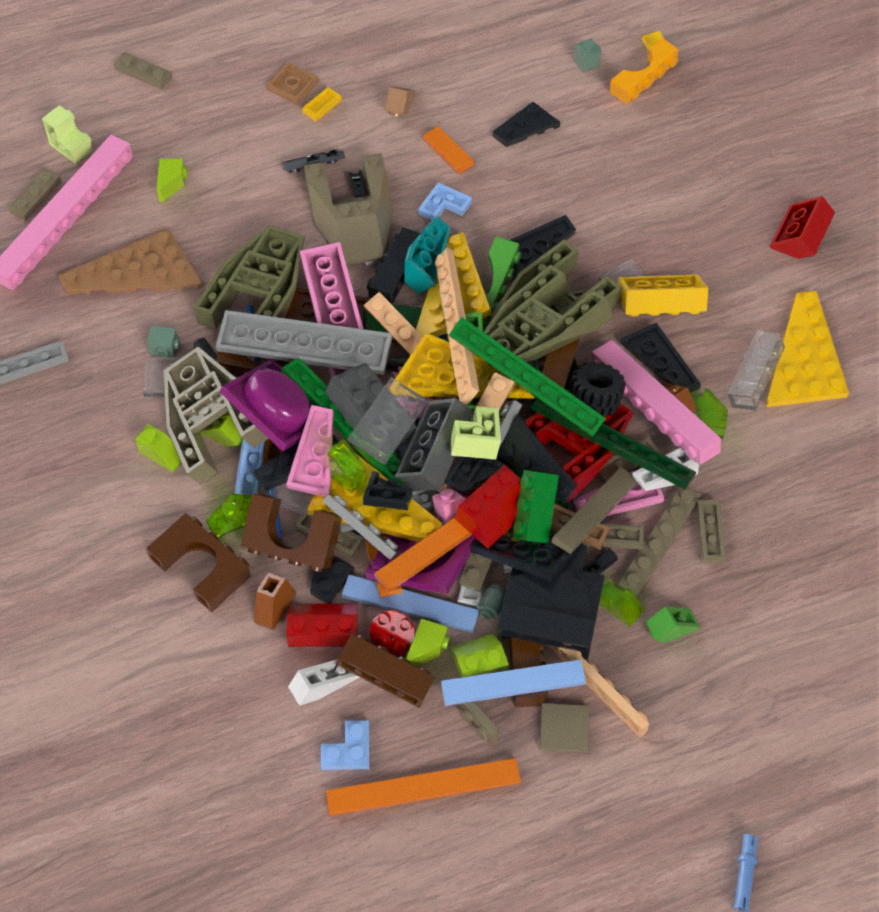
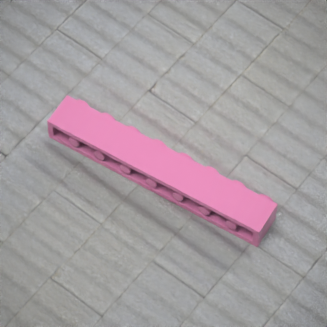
(661, 406)

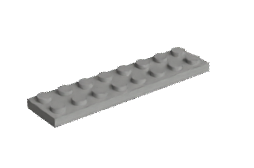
(309, 341)

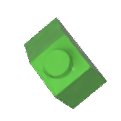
(672, 623)

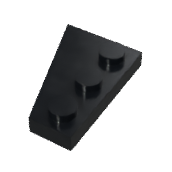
(328, 156)

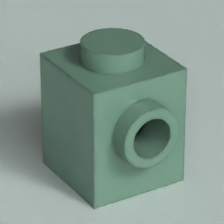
(587, 55)
(163, 341)

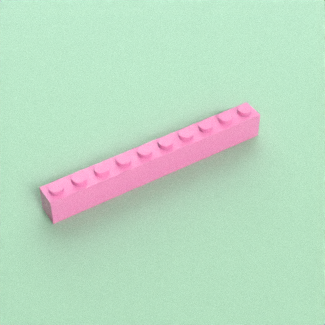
(63, 211)

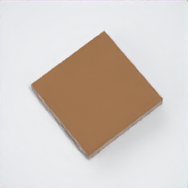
(292, 83)

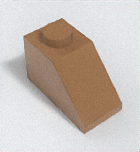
(399, 100)

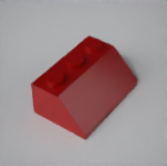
(803, 228)
(492, 507)
(321, 624)

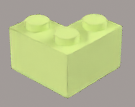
(65, 136)
(478, 437)

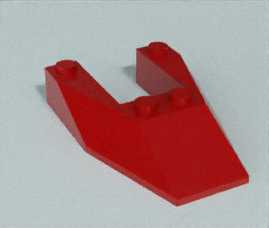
(589, 455)

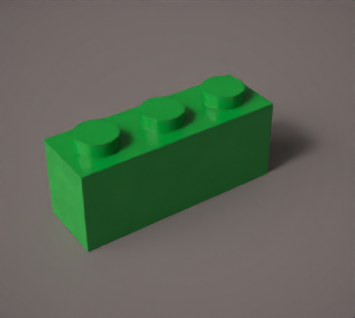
(535, 506)

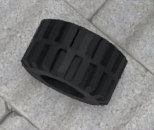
(598, 387)

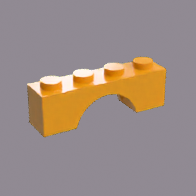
(629, 84)

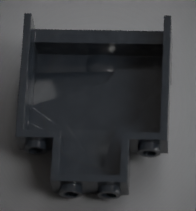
(555, 611)

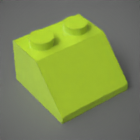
(479, 656)

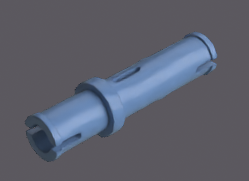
(746, 871)

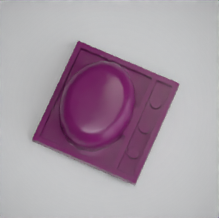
(270, 403)
(435, 577)

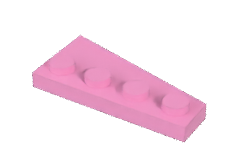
(311, 463)
(633, 500)

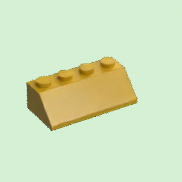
(663, 294)

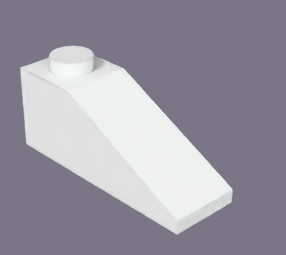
(650, 481)
(319, 681)

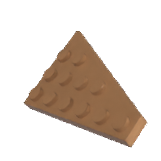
(145, 264)

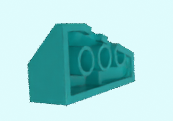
(422, 254)

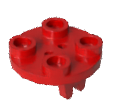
(402, 635)

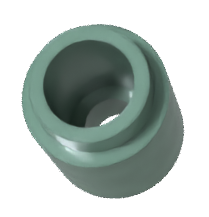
(491, 602)

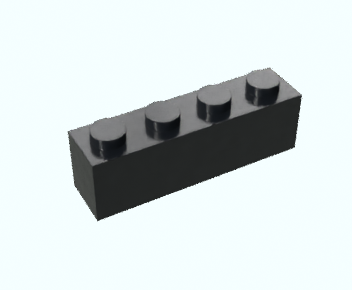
(391, 272)

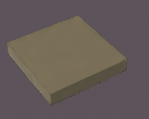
(564, 728)

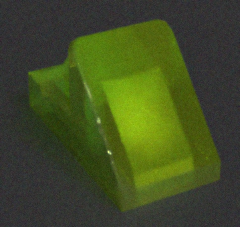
(621, 604)

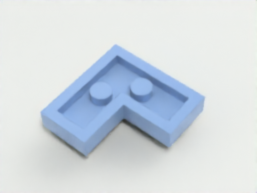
(444, 198)
(352, 753)

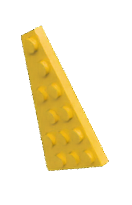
(471, 288)
(809, 362)
(432, 372)
(408, 524)

